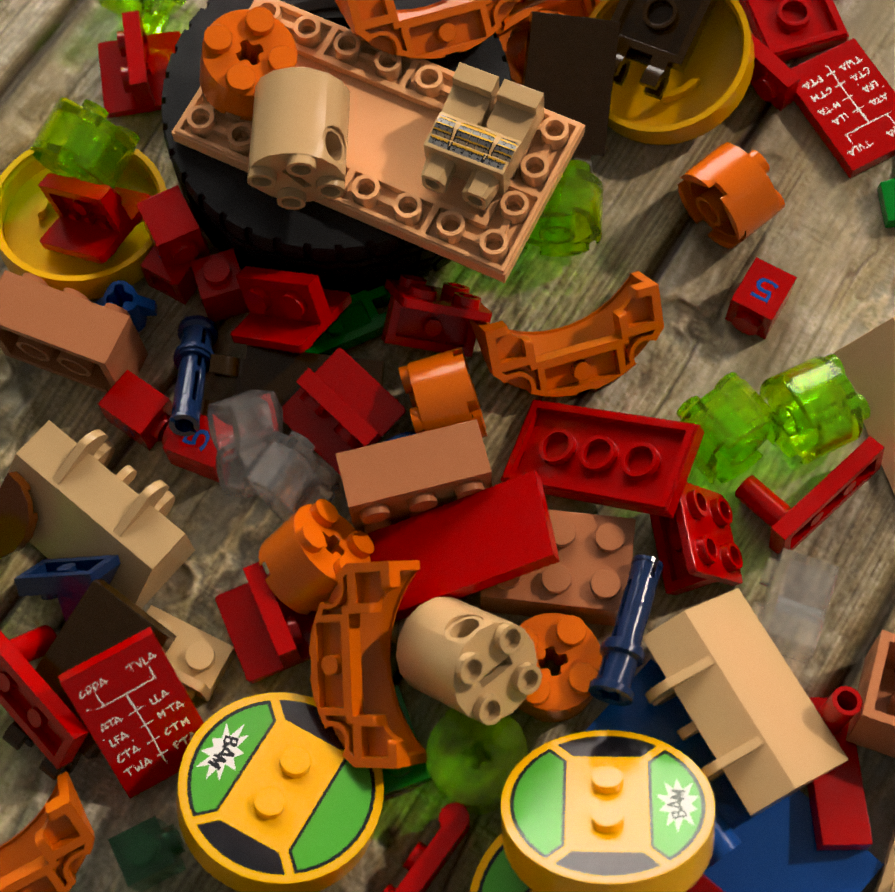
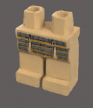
(481, 135)

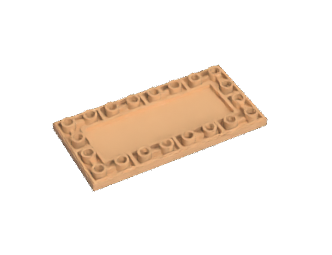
(389, 120)

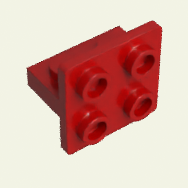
(134, 67)
(91, 217)
(286, 309)
(432, 315)
(341, 408)
(697, 542)
(263, 628)

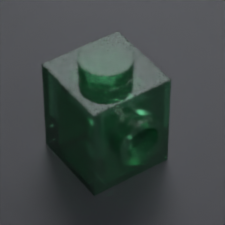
(148, 853)

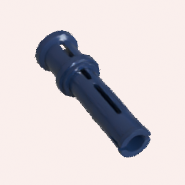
(193, 364)
(623, 650)

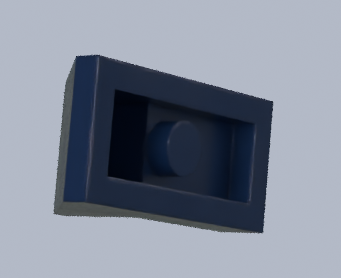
(66, 578)

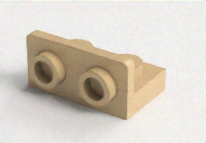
(195, 655)

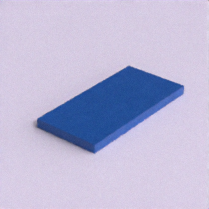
(777, 844)

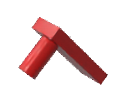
(794, 524)
(33, 701)
(839, 796)

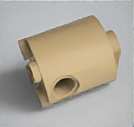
(299, 136)
(468, 659)

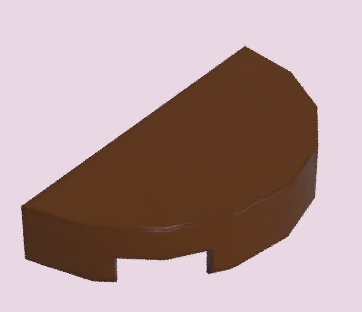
(16, 514)

